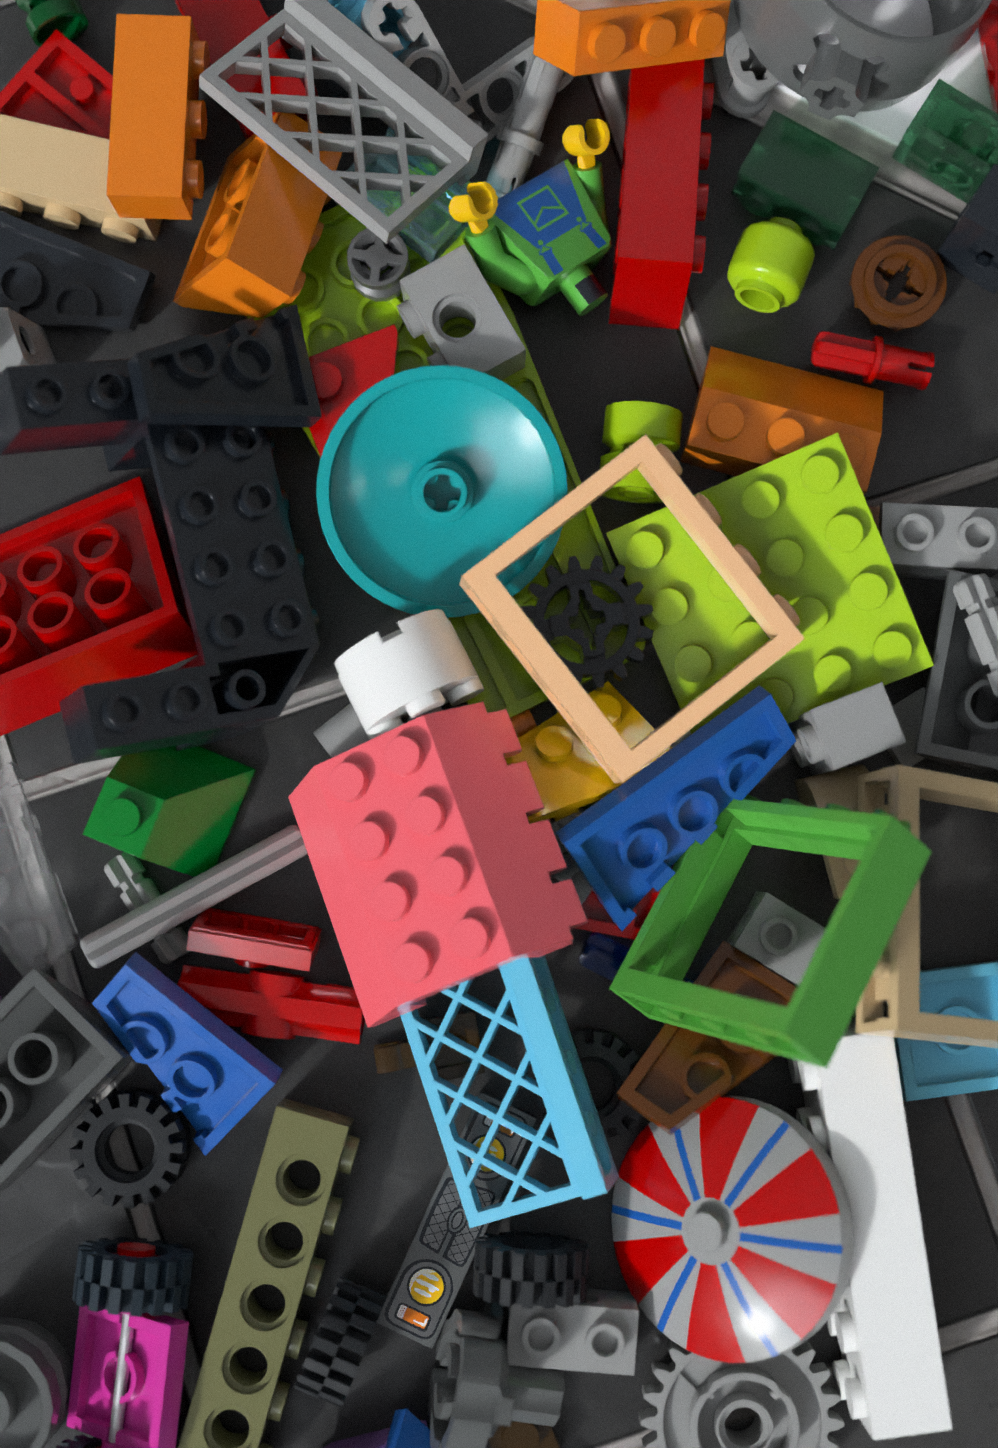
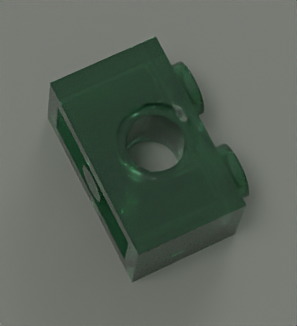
(951, 141)

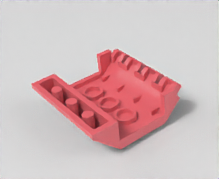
(433, 858)

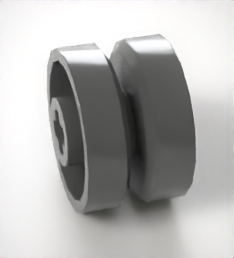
(32, 1384)

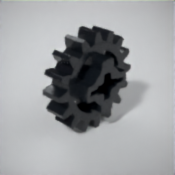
(613, 618)

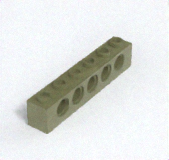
(240, 1322)

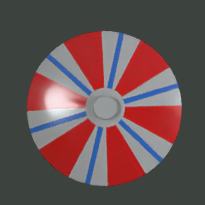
(733, 1231)

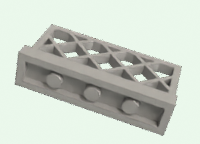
(376, 88)

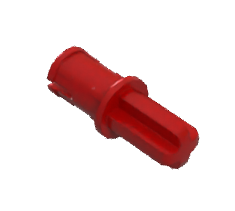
(872, 359)

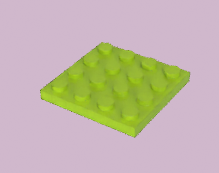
(815, 549)

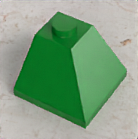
(171, 806)

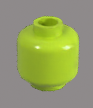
(770, 265)

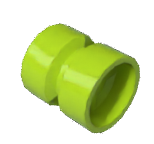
(623, 426)

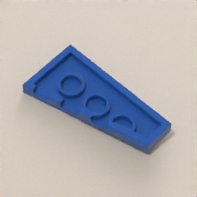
(650, 820)

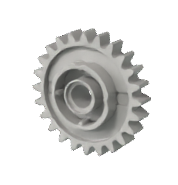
(701, 1393)

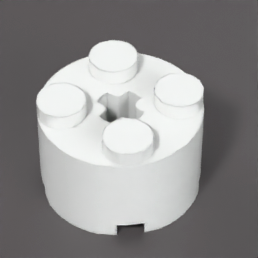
(407, 673)

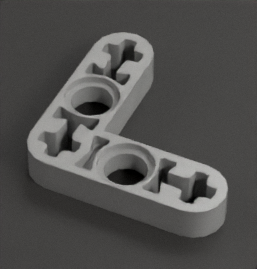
(414, 26)

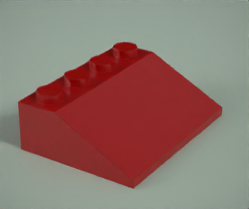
(86, 602)

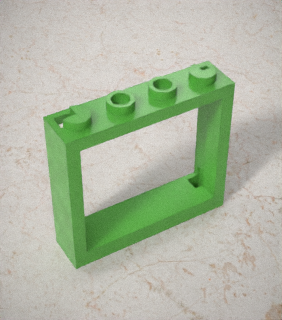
(843, 959)

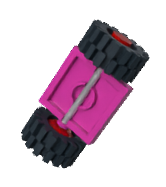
(125, 1347)

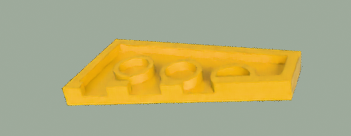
(565, 768)

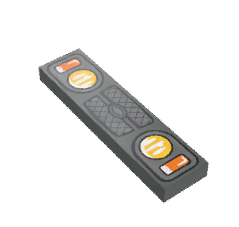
(443, 1240)

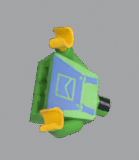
(546, 230)

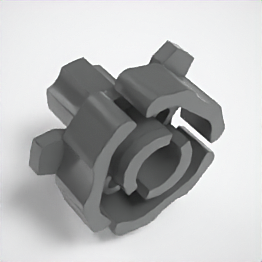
(480, 1385)

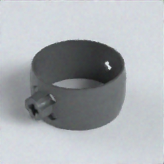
(838, 75)

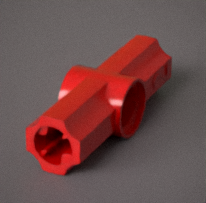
(276, 1003)

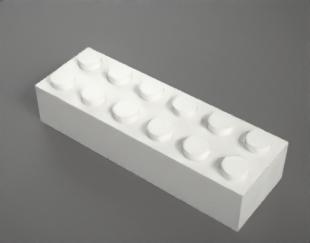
(887, 1311)

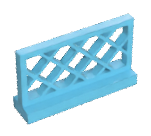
(558, 1081)

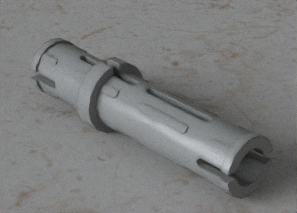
(525, 126)

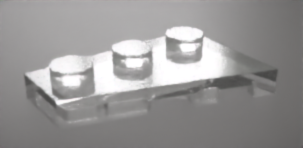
(33, 907)

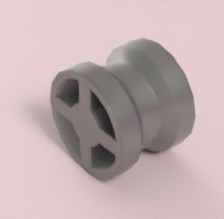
(370, 251)

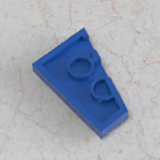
(193, 1053)

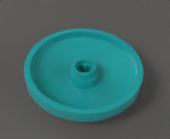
(432, 482)

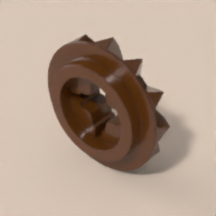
(887, 258)

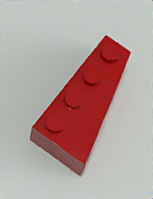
(661, 194)

